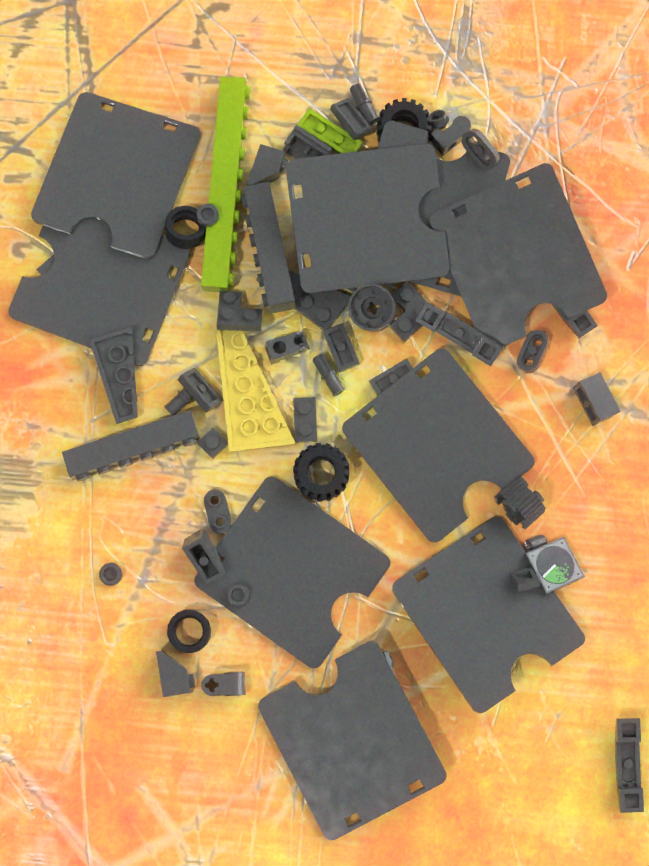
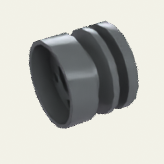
(360, 303)

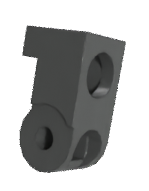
(451, 136)
(286, 347)

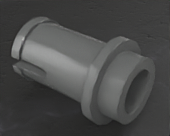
(178, 402)

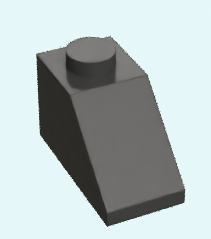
(267, 165)
(203, 556)
(173, 676)

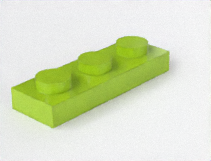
(329, 133)

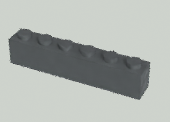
(269, 248)
(131, 445)

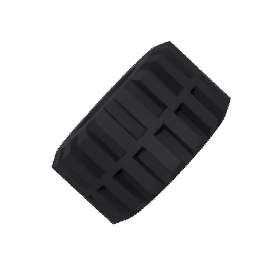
(404, 112)
(314, 454)

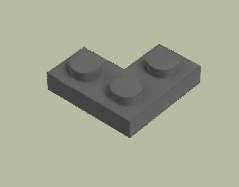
(412, 304)
(235, 318)

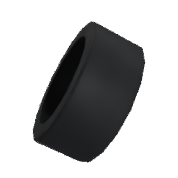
(177, 239)
(171, 631)

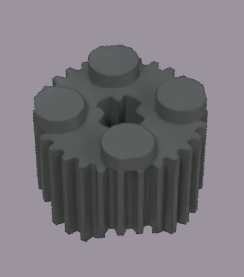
(520, 502)

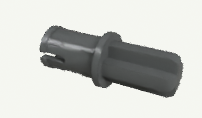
(363, 103)
(328, 374)

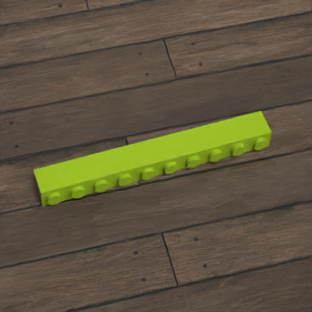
(224, 183)

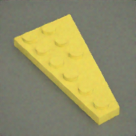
(249, 405)

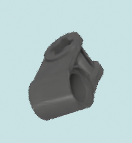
(228, 684)

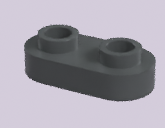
(480, 149)
(532, 352)
(217, 511)

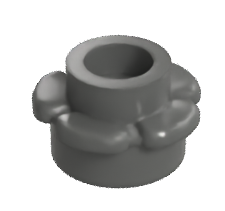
(439, 119)

